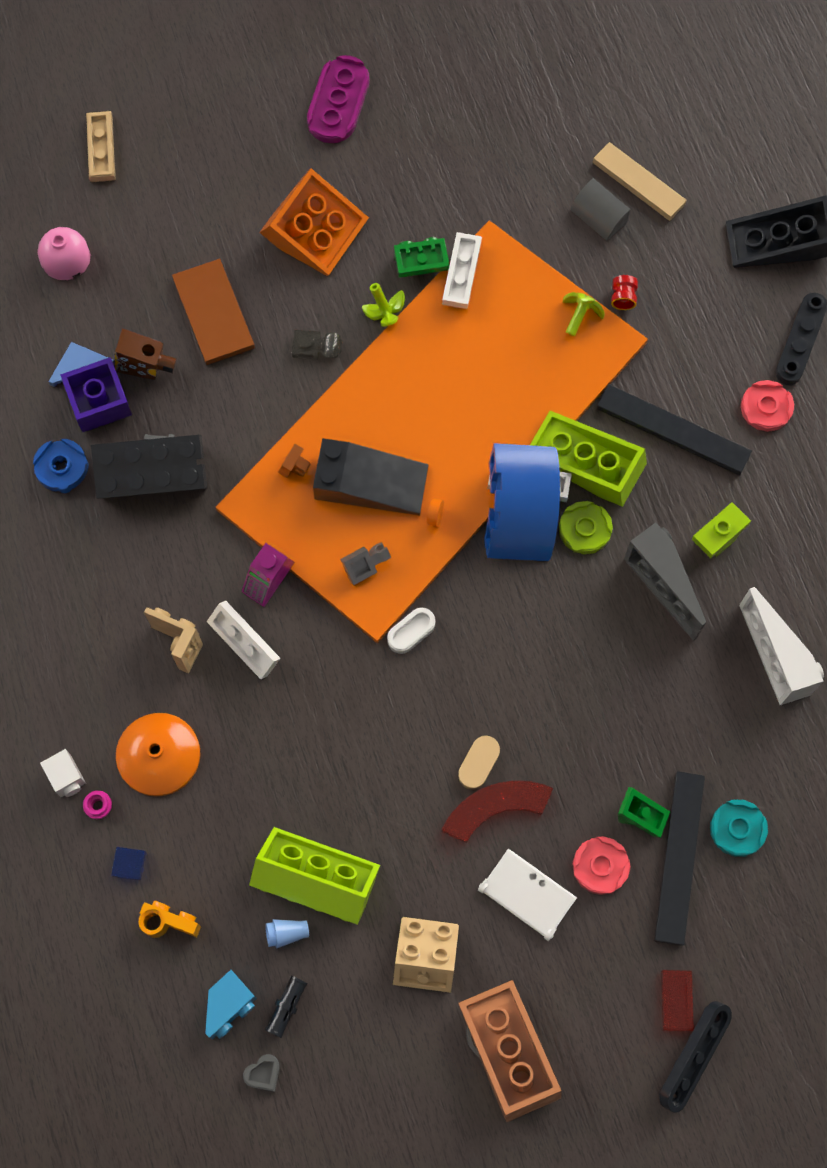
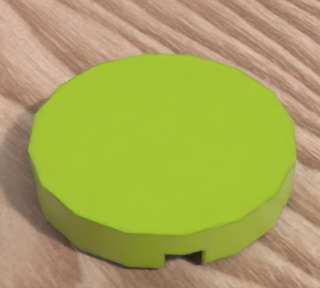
(585, 527)

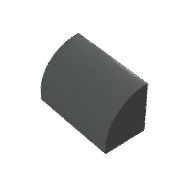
(600, 209)

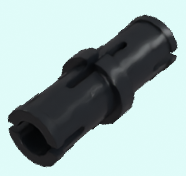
(286, 1006)

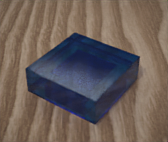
(128, 863)

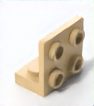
(187, 639)
(426, 954)

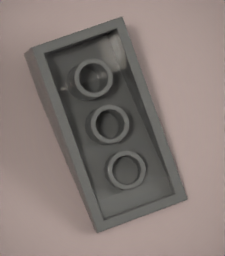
(660, 568)

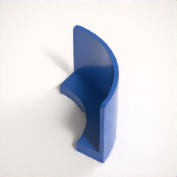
(524, 503)

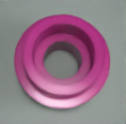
(95, 796)

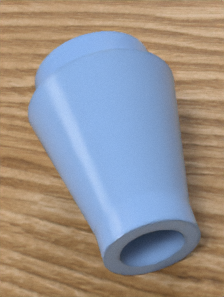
(285, 932)

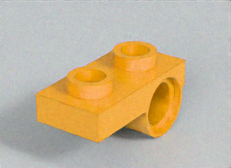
(184, 922)

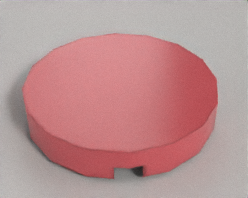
(767, 406)
(601, 865)

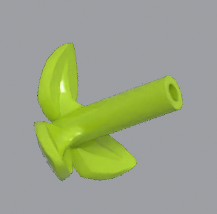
(584, 303)
(383, 308)

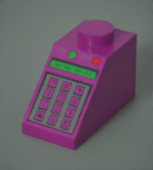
(266, 574)

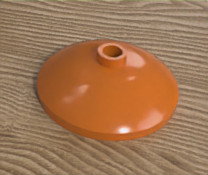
(160, 772)

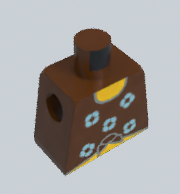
(141, 356)

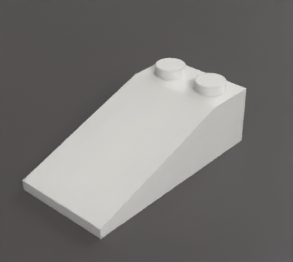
(784, 656)

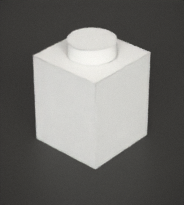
(63, 774)

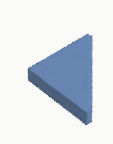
(74, 358)

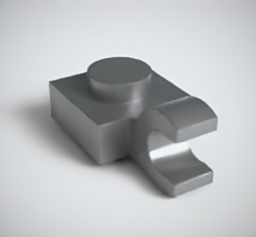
(362, 563)

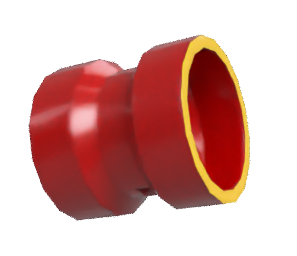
(624, 292)

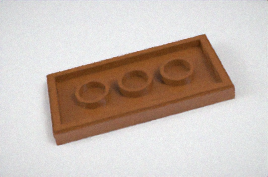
(213, 311)

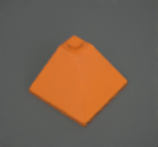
(314, 223)

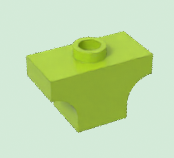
(721, 530)

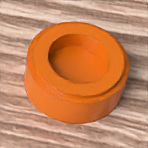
(435, 512)

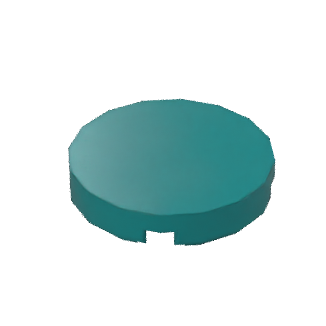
(738, 828)

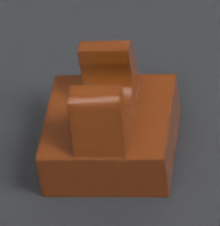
(294, 463)

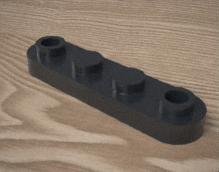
(801, 338)
(695, 1056)

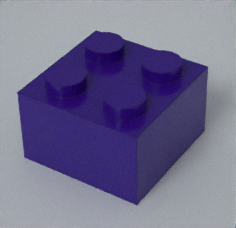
(96, 394)

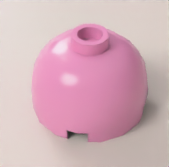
(63, 253)

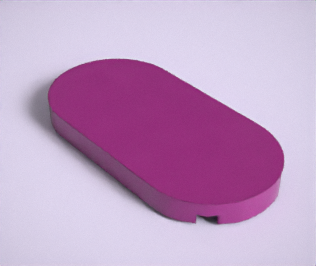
(338, 99)

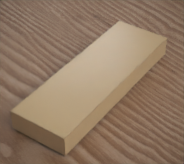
(100, 146)

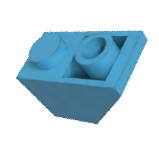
(225, 1002)

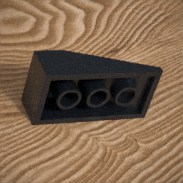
(780, 234)
(369, 478)

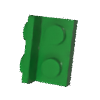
(421, 257)

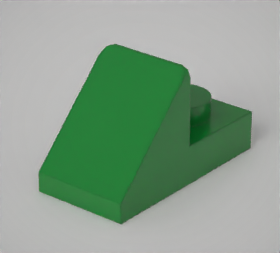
(643, 813)

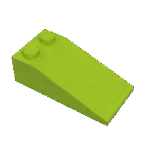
(594, 458)

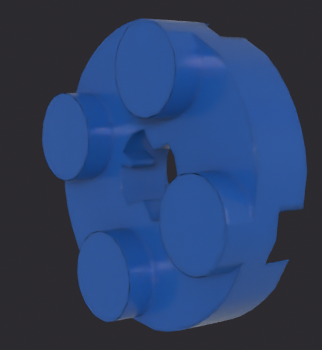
(64, 479)

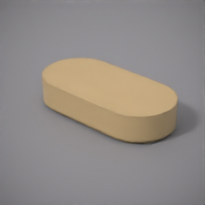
(479, 762)

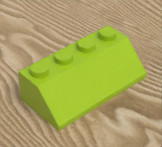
(314, 875)

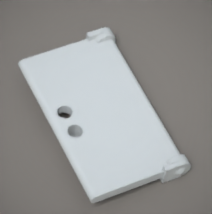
(526, 895)

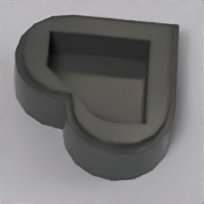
(263, 1074)

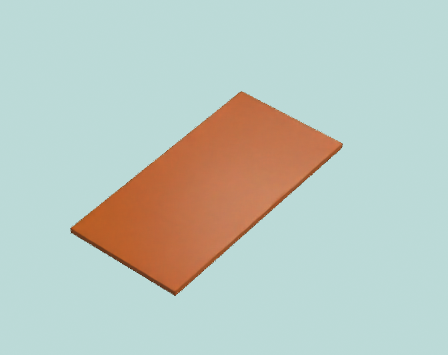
(442, 395)

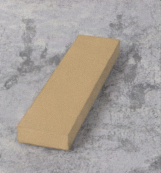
(639, 181)

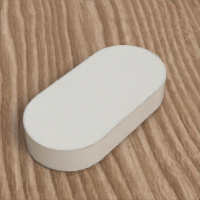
(411, 630)

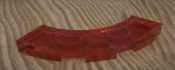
(494, 800)

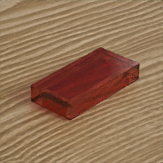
(677, 1000)

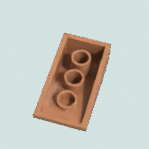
(510, 1051)

